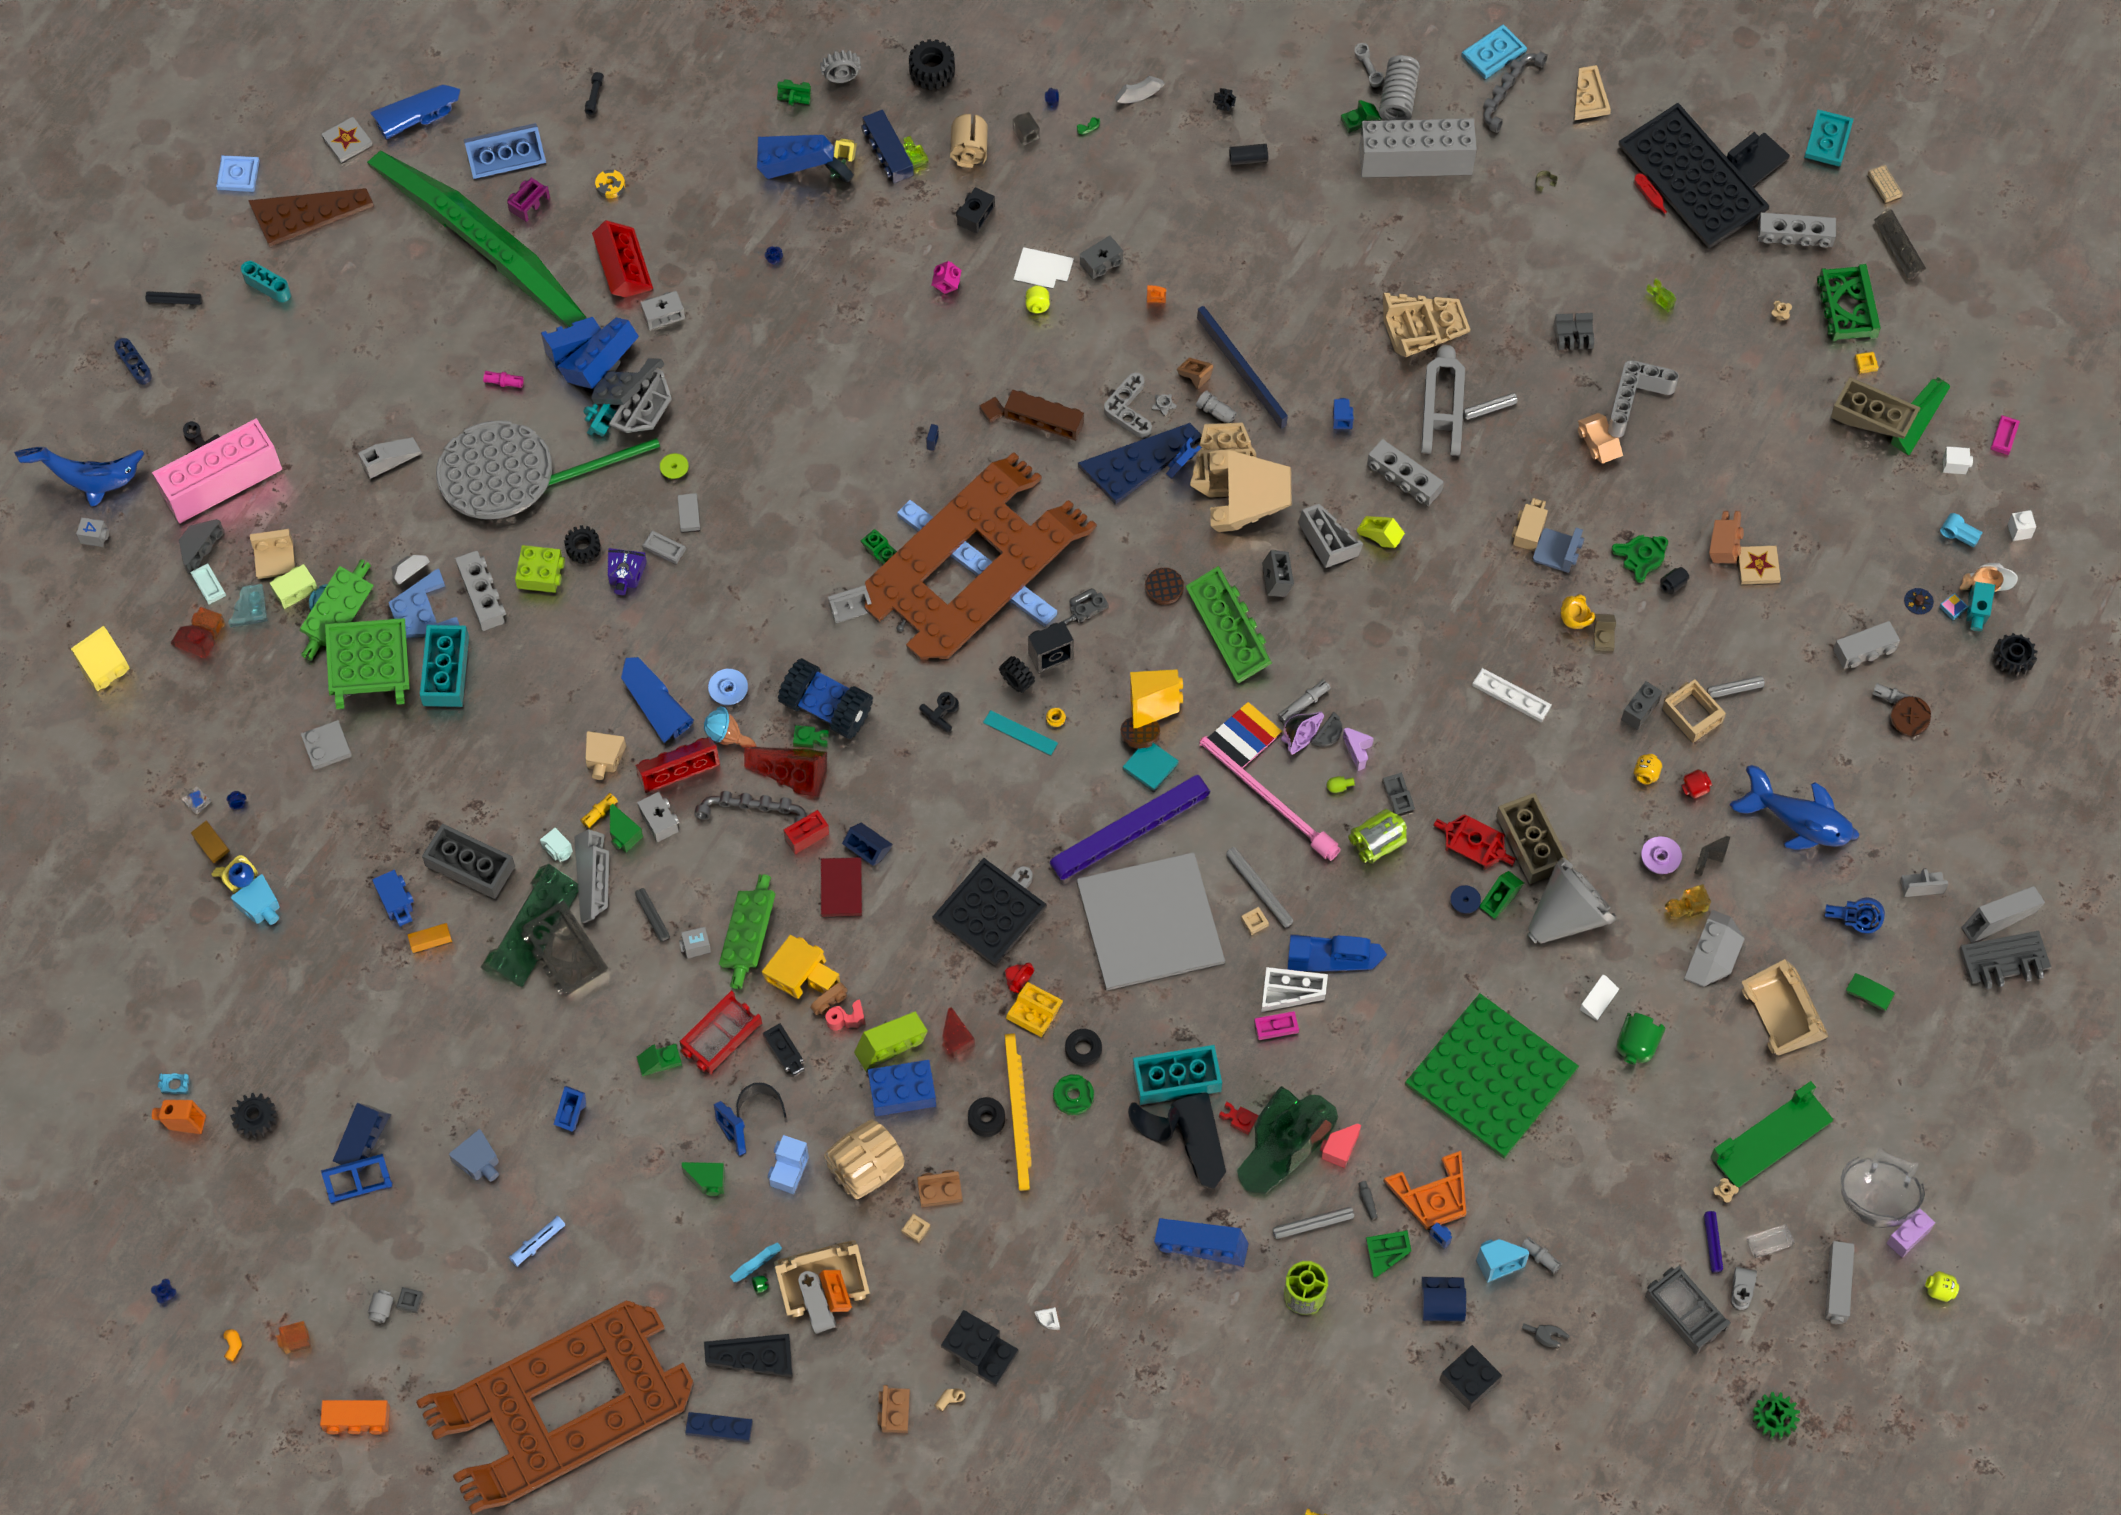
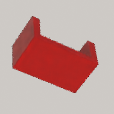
(806, 832)

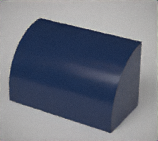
(867, 843)

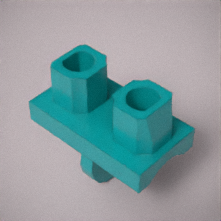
(597, 426)

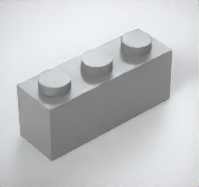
(1866, 645)

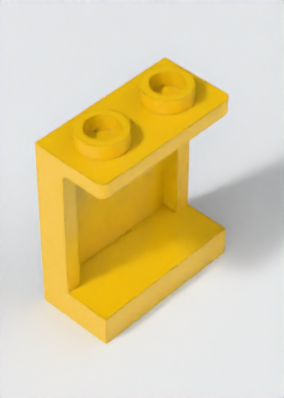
(792, 965)

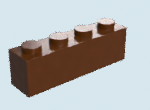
(1044, 414)

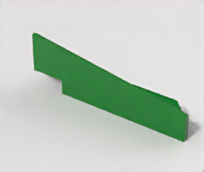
(1928, 401)

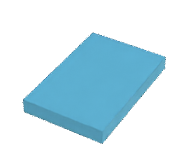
(1494, 51)

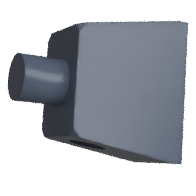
(476, 1157)

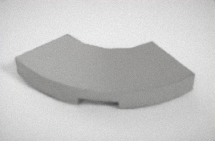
(1139, 91)

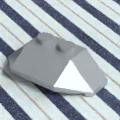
(645, 406)
(1715, 950)

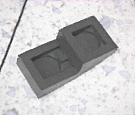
(1398, 794)

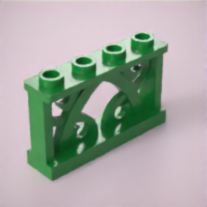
(1863, 284)

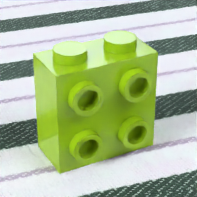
(539, 569)

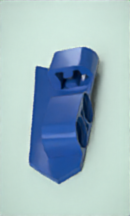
(418, 108)
(654, 699)
(1333, 954)

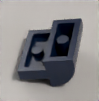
(1443, 1299)

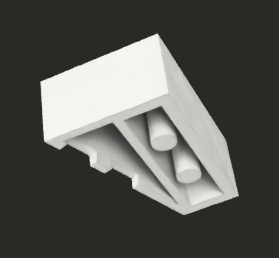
(1292, 988)

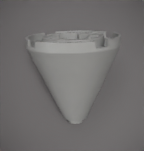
(1568, 906)

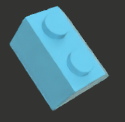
(1500, 1258)

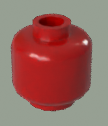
(1696, 784)

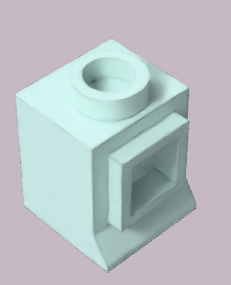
(556, 845)

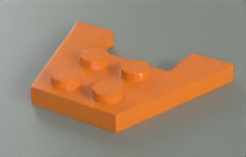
(1436, 1201)

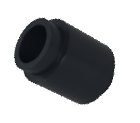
(1674, 580)

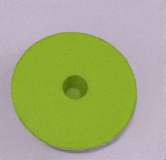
(674, 466)

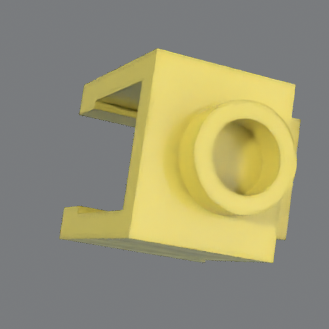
(845, 148)

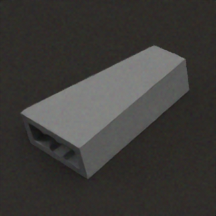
(2002, 913)

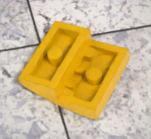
(1034, 1009)

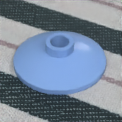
(728, 679)

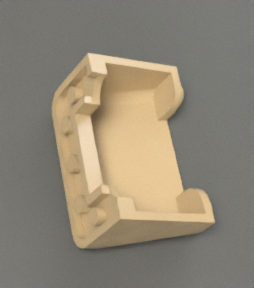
(1784, 1008)
(841, 1256)

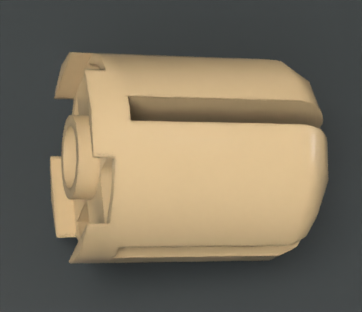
(968, 139)

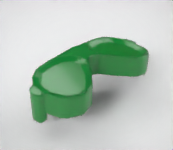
(1094, 123)

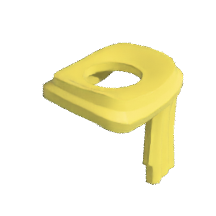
(223, 872)

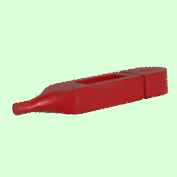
(1649, 192)

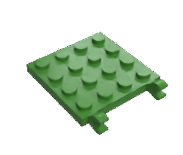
(367, 658)

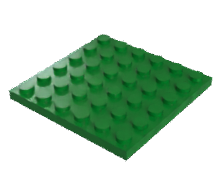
(1491, 1075)

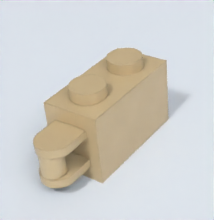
(1530, 525)

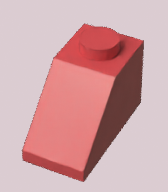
(1340, 1145)

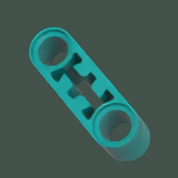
(265, 281)

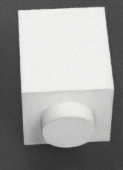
(1957, 460)
(2021, 525)

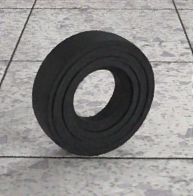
(1083, 1059)

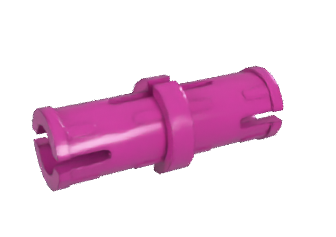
(503, 379)

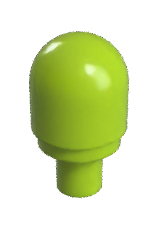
(1339, 784)

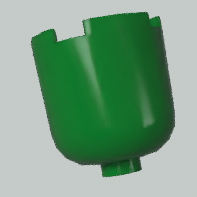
(1639, 1038)

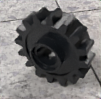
(2016, 644)
(250, 1106)

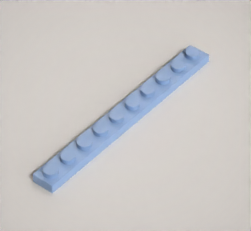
(977, 563)

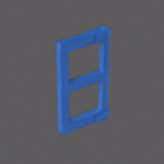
(353, 1167)

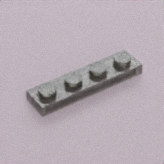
(1899, 244)

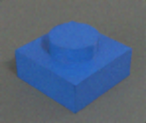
(1441, 1234)

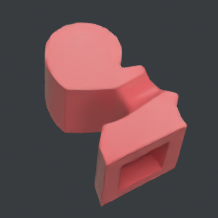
(838, 1018)

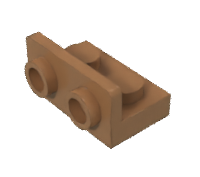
(939, 1188)
(895, 1409)

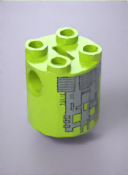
(1379, 835)
(1305, 1287)

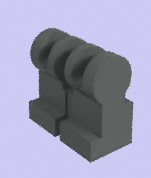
(1581, 327)

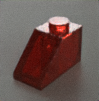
(194, 640)
(956, 1036)

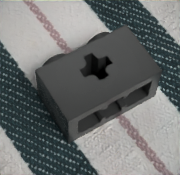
(1101, 257)
(1278, 573)
(1641, 705)

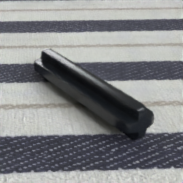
(173, 298)

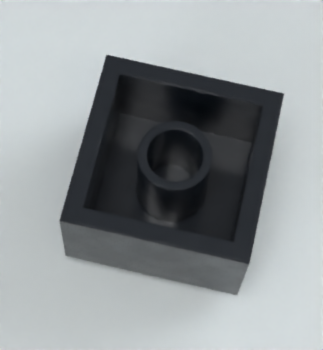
(1050, 646)
(1470, 1377)

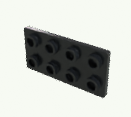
(1757, 157)

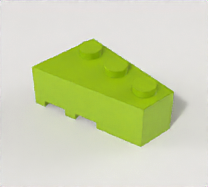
(889, 1040)

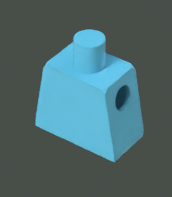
(257, 901)

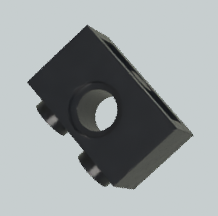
(974, 219)

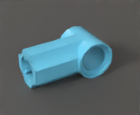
(1956, 527)

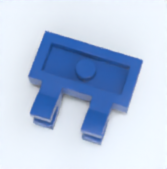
(1185, 453)

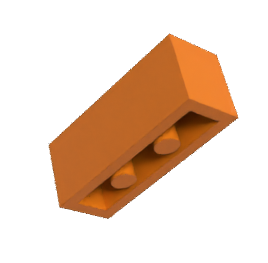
(355, 1416)

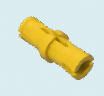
(599, 811)

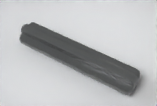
(652, 914)

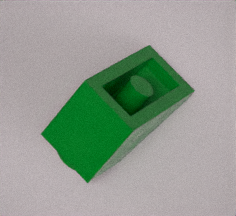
(623, 830)
(1501, 894)
(706, 1176)

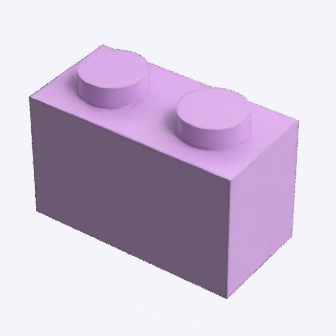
(1910, 1233)

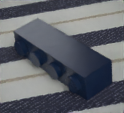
(888, 146)

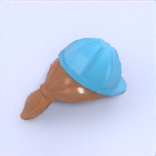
(724, 729)

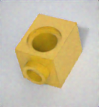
(822, 978)

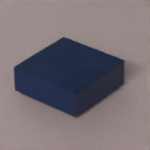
(932, 437)

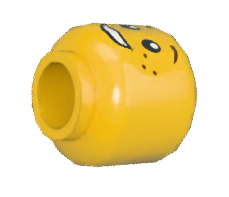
(1647, 769)

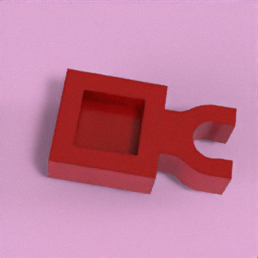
(1241, 1119)

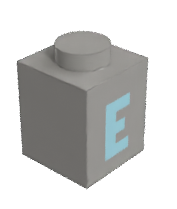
(695, 942)

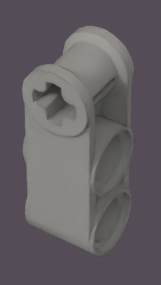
(816, 1303)

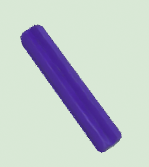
(1713, 1241)

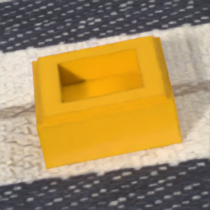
(1866, 362)

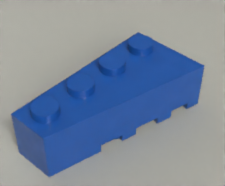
(792, 153)
(598, 354)
(1202, 1241)

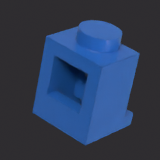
(1342, 414)

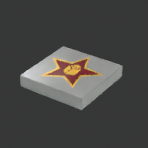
(347, 139)

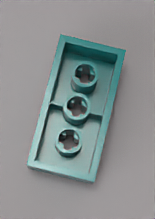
(444, 665)
(1177, 1062)

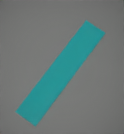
(1020, 732)

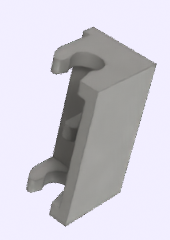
(849, 604)

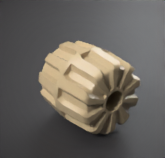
(864, 1159)

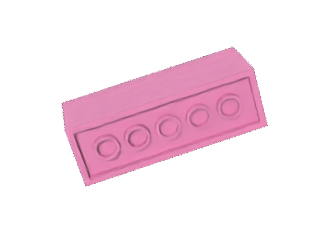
(217, 470)

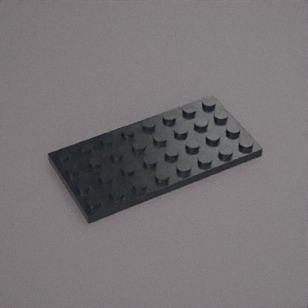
(1693, 175)

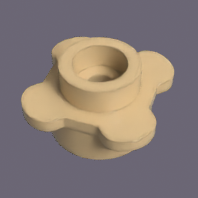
(1781, 315)
(1725, 1196)

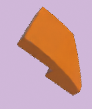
(1156, 294)

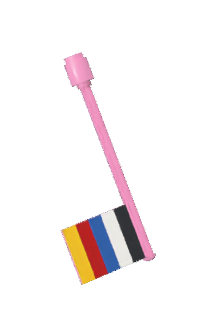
(1239, 743)

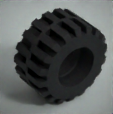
(931, 76)

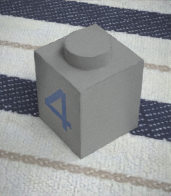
(92, 532)

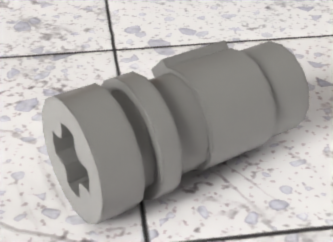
(1215, 407)

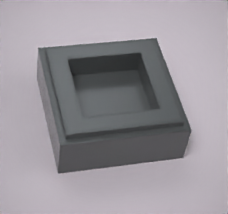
(409, 1300)

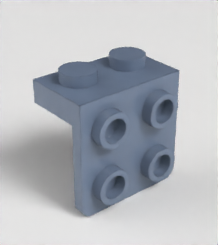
(1558, 549)

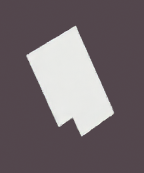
(1042, 267)

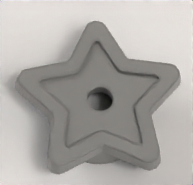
(1164, 399)

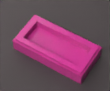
(2005, 435)

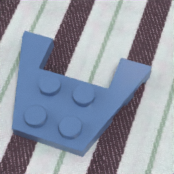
(415, 606)

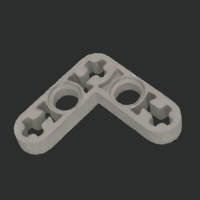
(1122, 407)

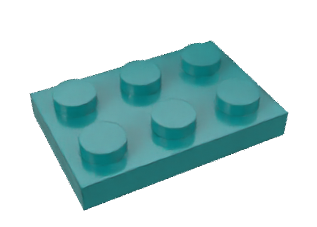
(1829, 138)

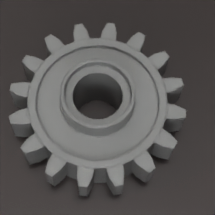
(840, 66)

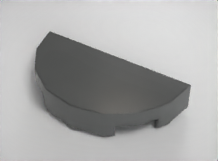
(1329, 732)

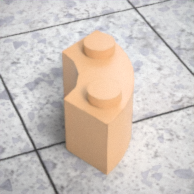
(1601, 444)

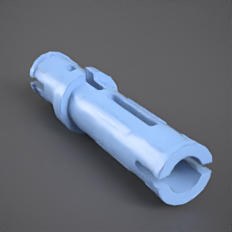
(529, 1247)

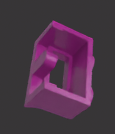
(531, 201)

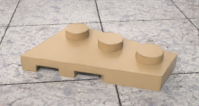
(1590, 95)

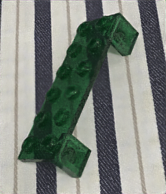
(514, 956)

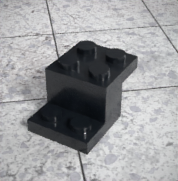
(979, 1348)

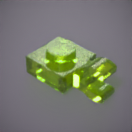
(915, 153)
(1663, 296)

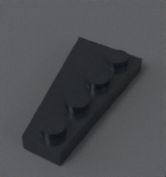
(756, 1354)

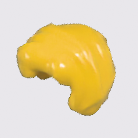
(1576, 612)

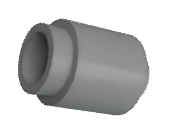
(380, 1306)

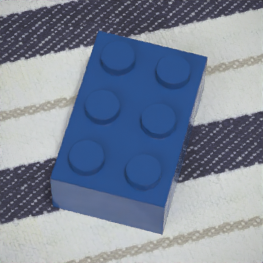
(902, 1088)

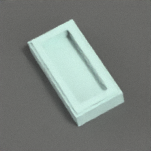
(208, 583)

